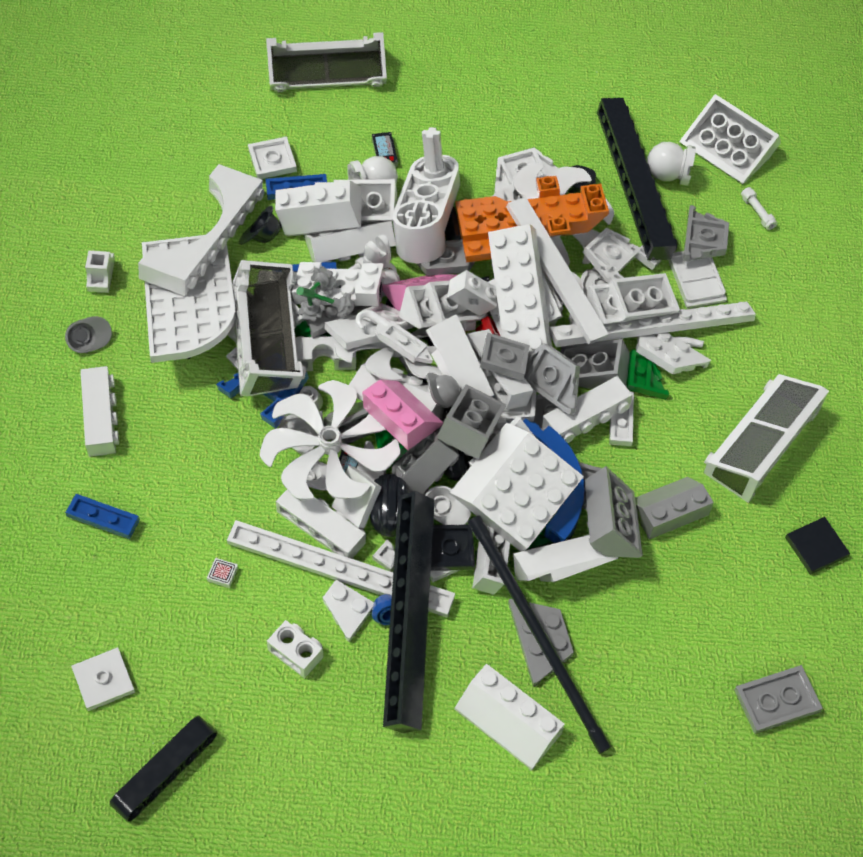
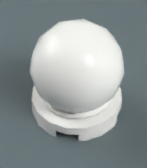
(671, 162)
(372, 169)

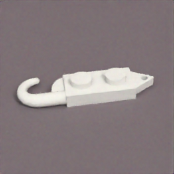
(396, 337)

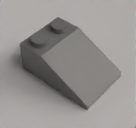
(599, 361)

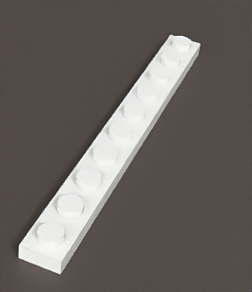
(683, 320)
(327, 563)

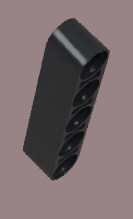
(163, 768)

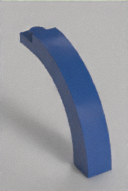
(567, 517)

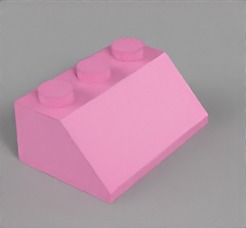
(396, 290)
(400, 412)

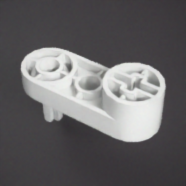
(426, 203)

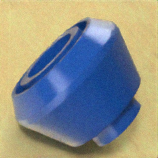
(382, 609)

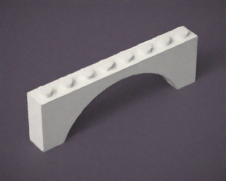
(182, 266)

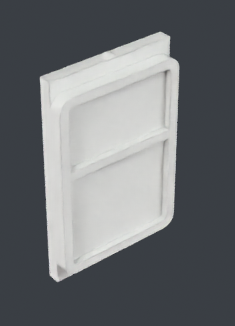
(697, 281)

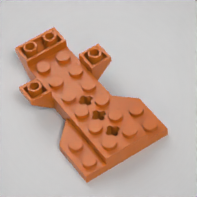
(558, 214)

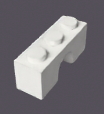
(310, 349)

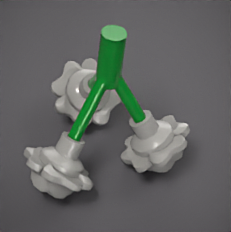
(312, 308)

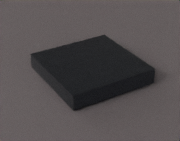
(817, 545)
(452, 548)

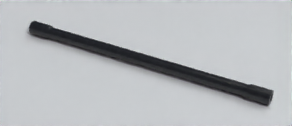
(594, 731)

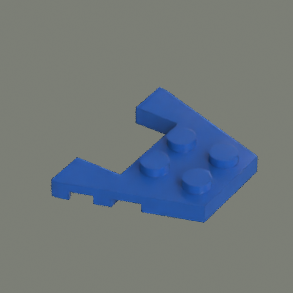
(232, 388)

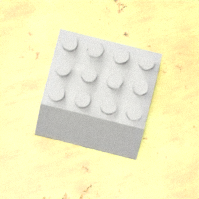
(516, 485)

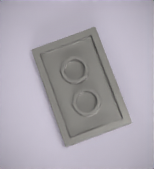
(778, 699)

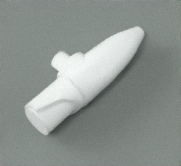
(691, 342)

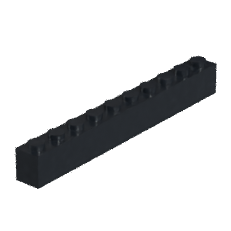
(636, 179)
(409, 613)

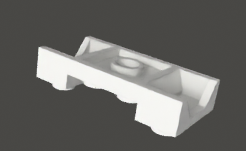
(360, 283)

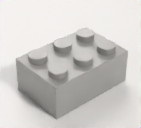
(471, 421)

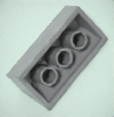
(612, 515)

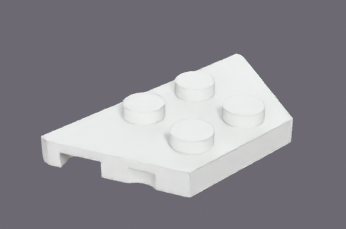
(511, 164)
(670, 353)

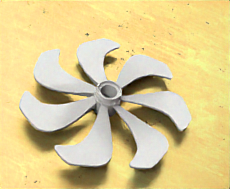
(526, 186)
(379, 362)
(337, 482)

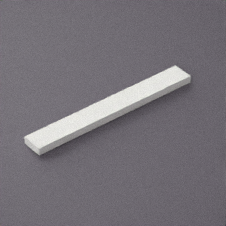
(560, 274)

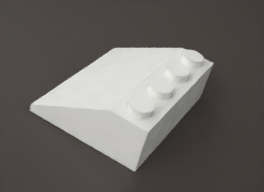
(731, 139)

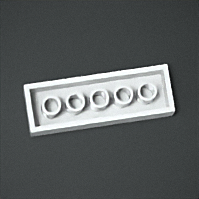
(520, 286)

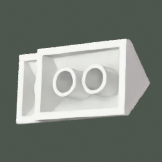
(377, 199)
(633, 298)
(429, 305)
(456, 355)
(558, 560)

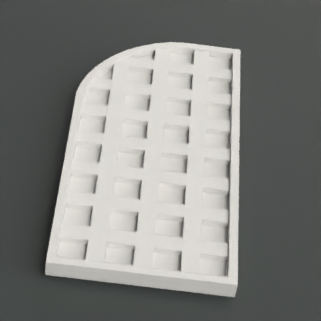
(194, 322)

